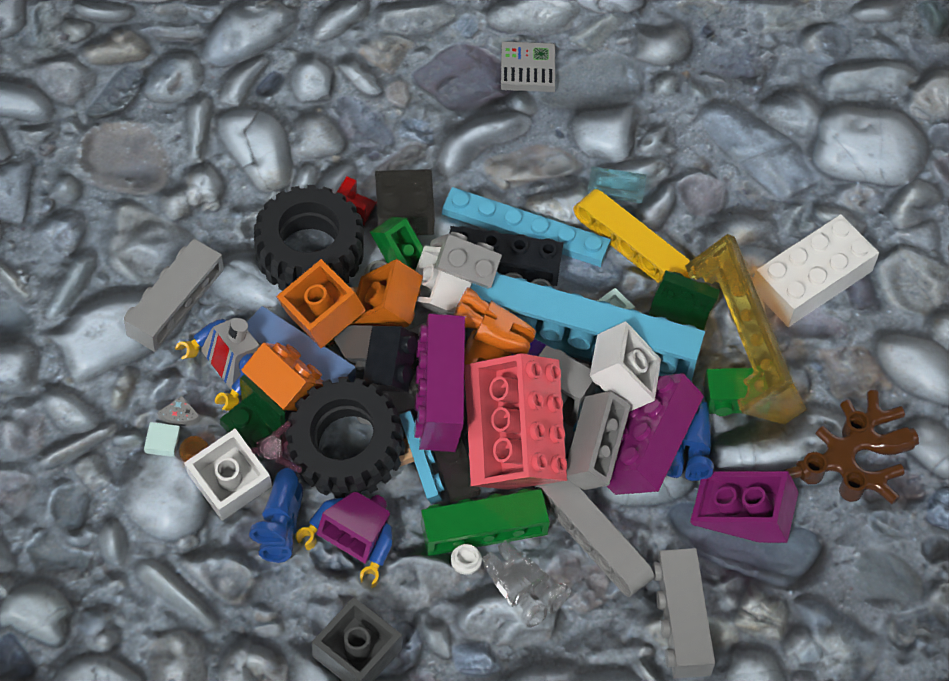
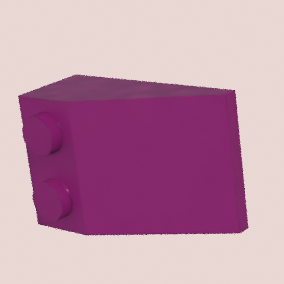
(747, 504)

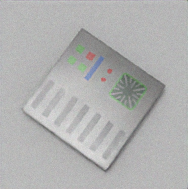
(528, 66)

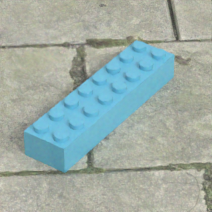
(573, 323)

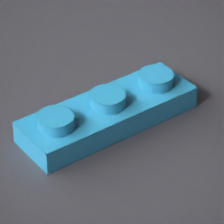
(423, 459)

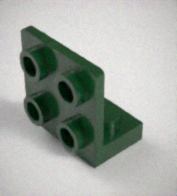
(254, 416)

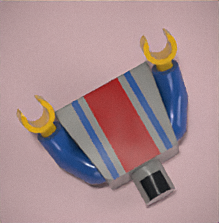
(228, 349)

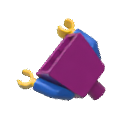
(355, 527)

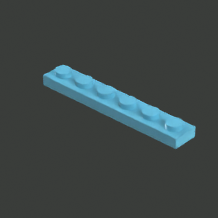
(514, 221)

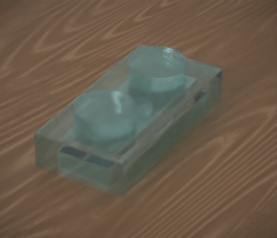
(618, 184)

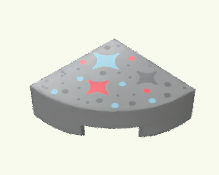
(179, 413)

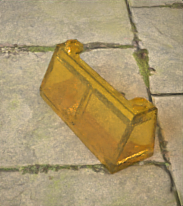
(771, 387)

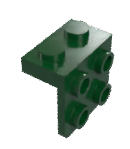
(683, 300)

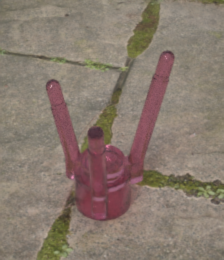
(272, 448)

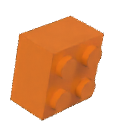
(389, 295)
(321, 303)
(282, 374)

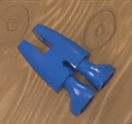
(699, 442)
(280, 518)

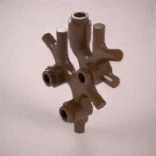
(859, 435)

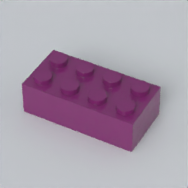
(440, 383)
(654, 436)

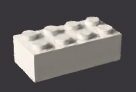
(815, 270)

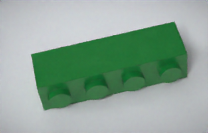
(484, 521)

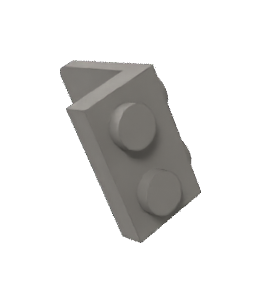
(466, 260)

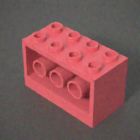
(515, 422)

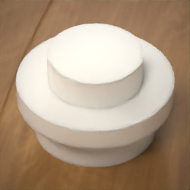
(466, 559)

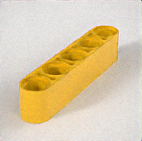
(629, 236)

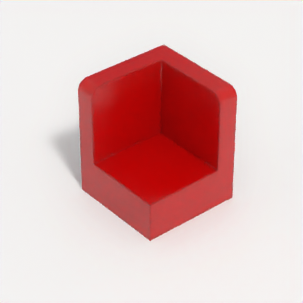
(363, 204)

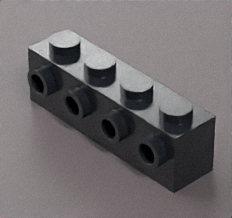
(520, 254)

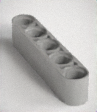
(597, 536)

